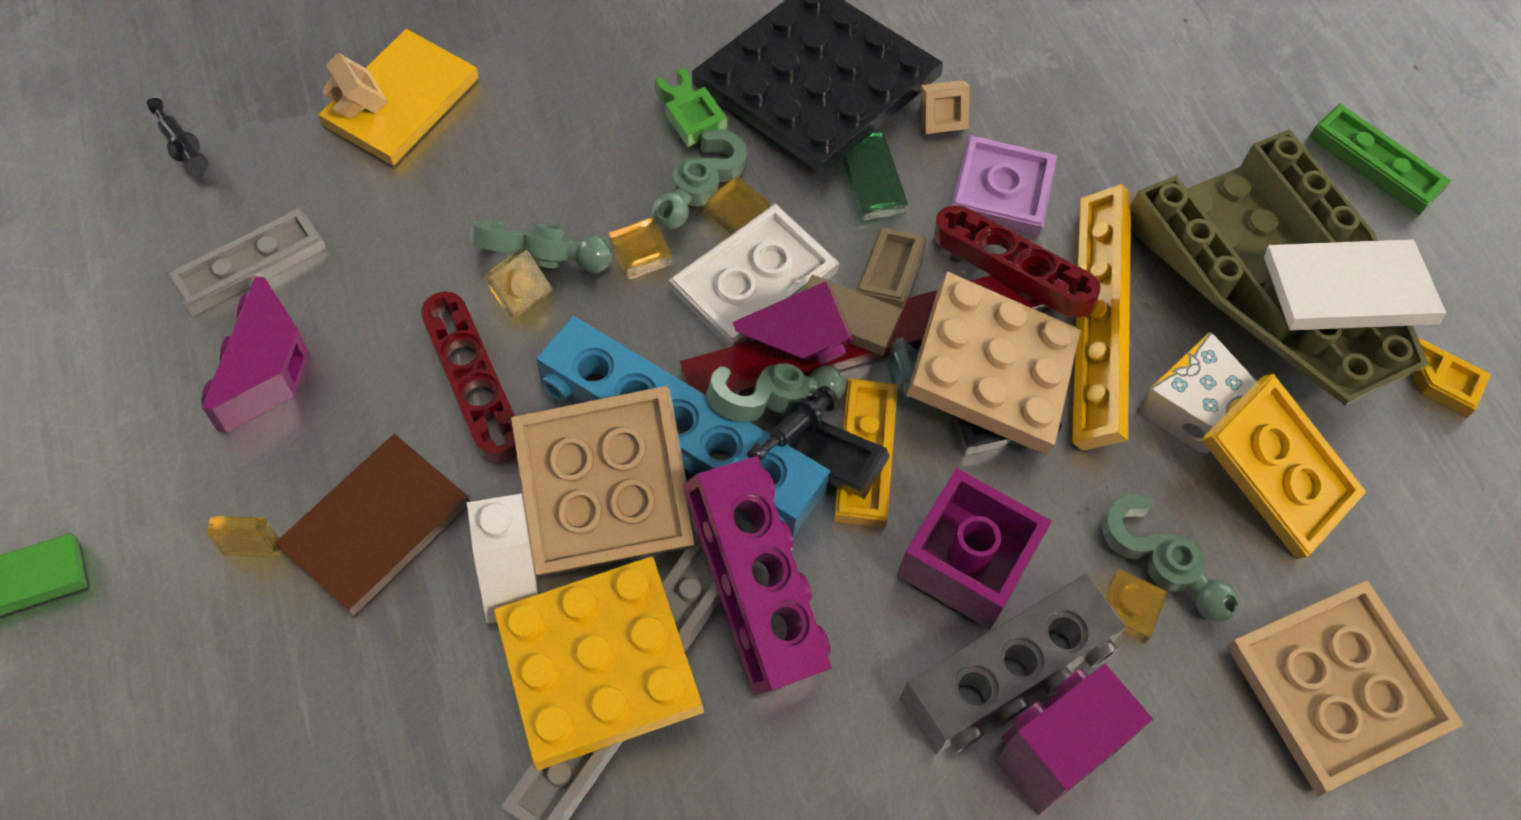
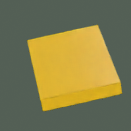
(420, 88)
(1284, 466)

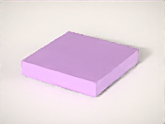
(1005, 183)

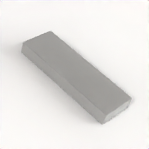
(235, 264)

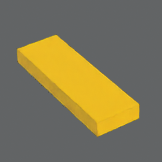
(870, 415)

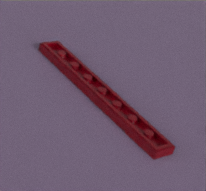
(751, 358)

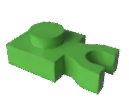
(690, 110)

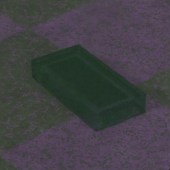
(875, 179)

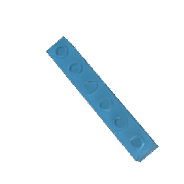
(585, 351)

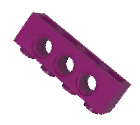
(747, 604)

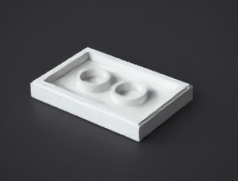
(751, 271)
(1353, 285)

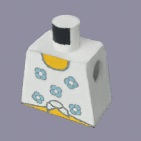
(1197, 392)

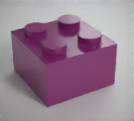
(973, 548)
(1070, 735)

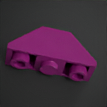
(257, 362)

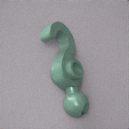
(698, 179)
(544, 243)
(775, 390)
(1171, 559)

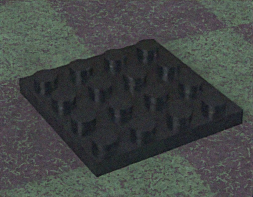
(817, 77)

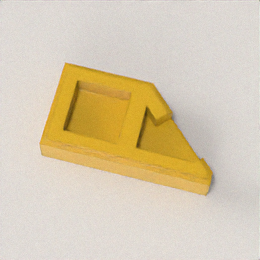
(1450, 380)

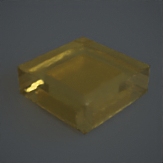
(735, 205)
(243, 536)

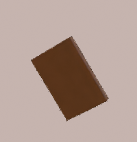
(372, 524)

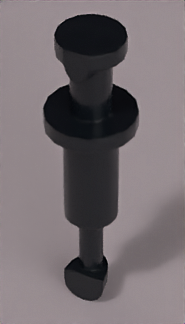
(181, 145)
(804, 416)

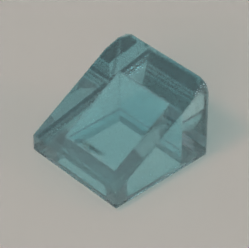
(901, 366)

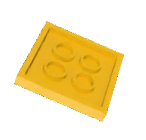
(596, 663)

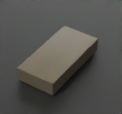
(892, 266)
(868, 318)

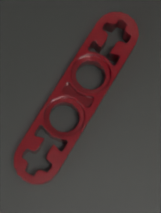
(968, 232)
(471, 375)

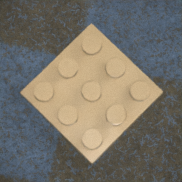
(995, 363)
(603, 481)
(1343, 687)

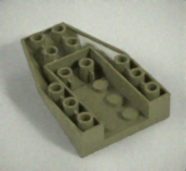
(1219, 242)

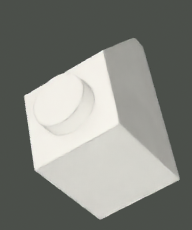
(502, 552)

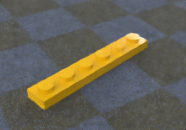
(1103, 341)

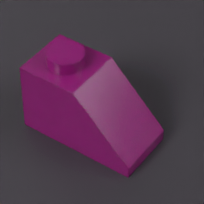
(802, 325)

